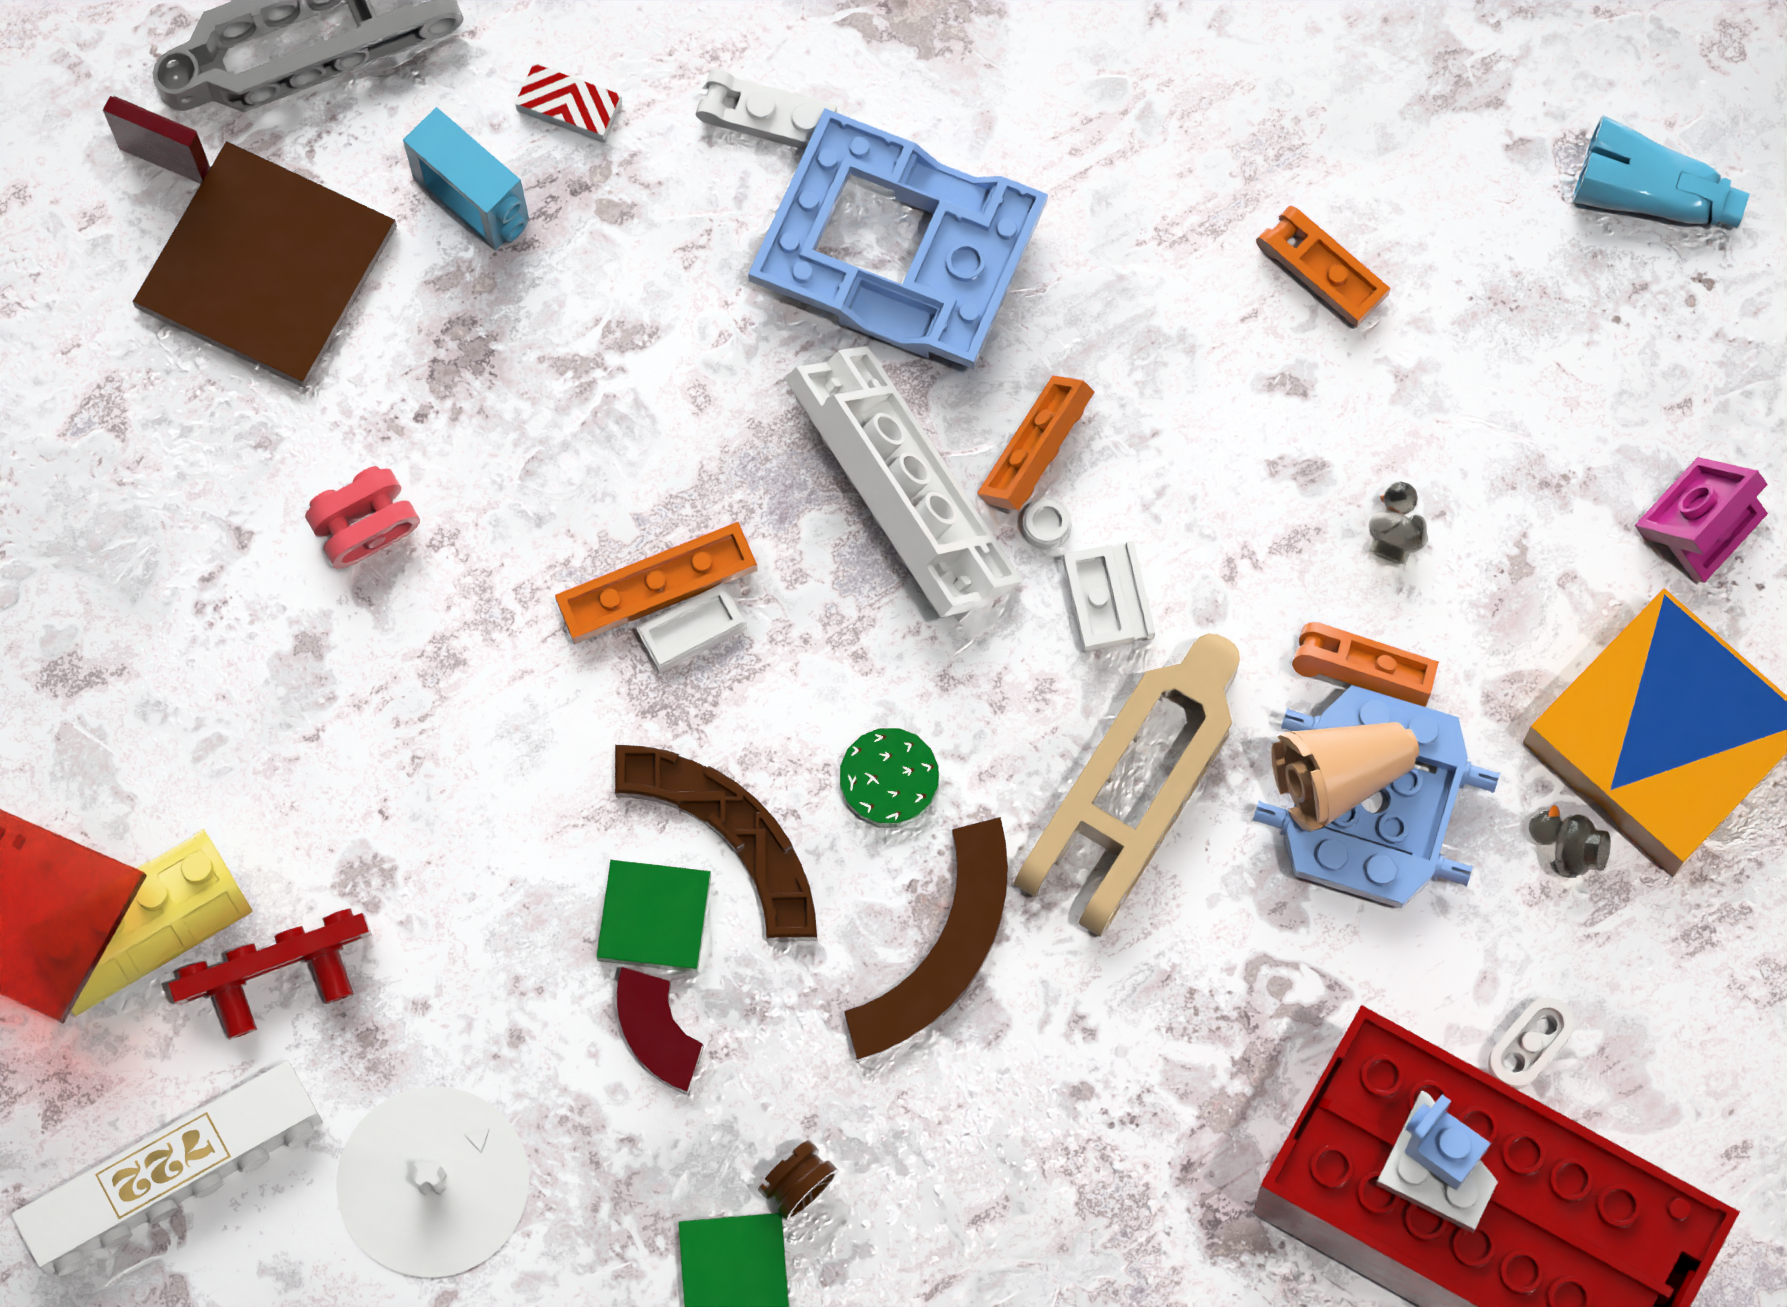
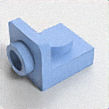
(1444, 1143)

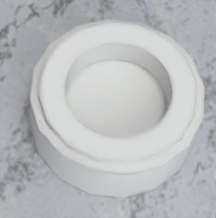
(1046, 523)

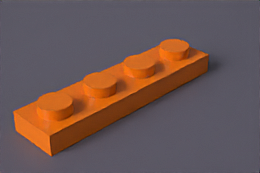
(656, 582)

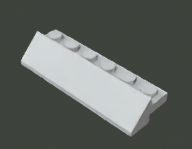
(904, 482)

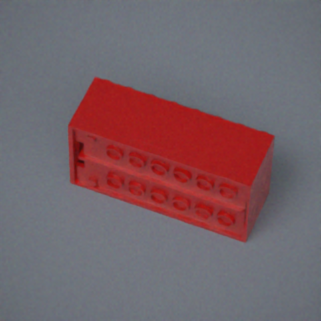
(1562, 1228)

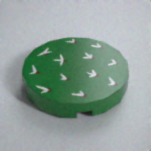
(889, 777)

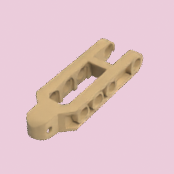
(1205, 679)

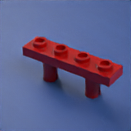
(245, 963)

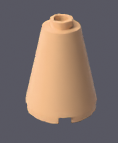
(1339, 767)

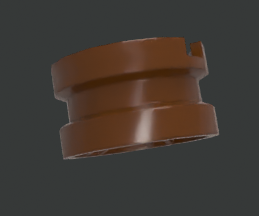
(798, 1180)

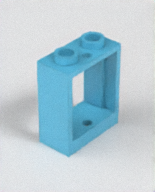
(467, 179)

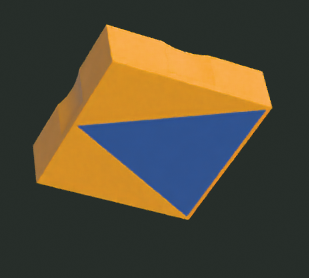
(1665, 731)

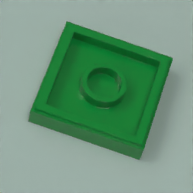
(654, 916)
(734, 1262)

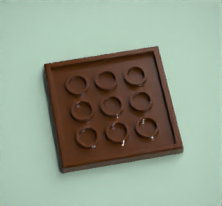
(265, 264)

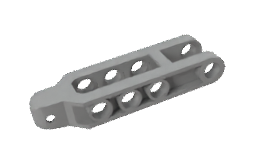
(201, 76)

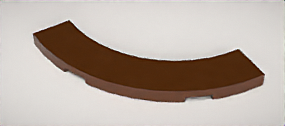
(737, 819)
(954, 958)

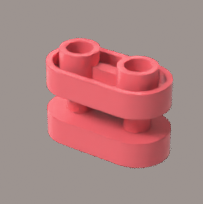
(369, 492)

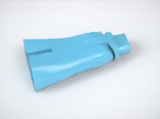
(1643, 177)

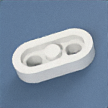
(1529, 1044)

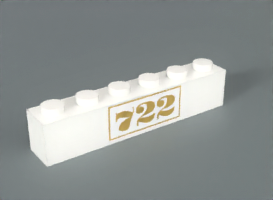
(167, 1169)

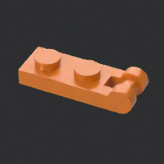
(1324, 266)
(1364, 663)

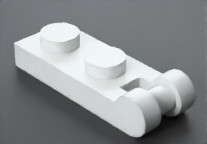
(760, 110)

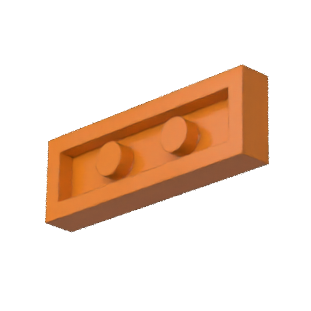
(1036, 442)

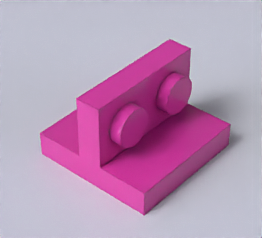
(1706, 514)

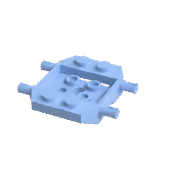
(1392, 851)

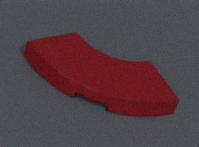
(652, 1031)

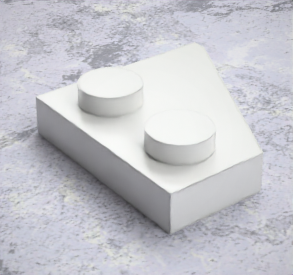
(1423, 1188)

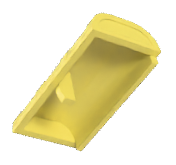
(177, 907)

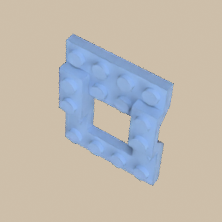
(957, 271)

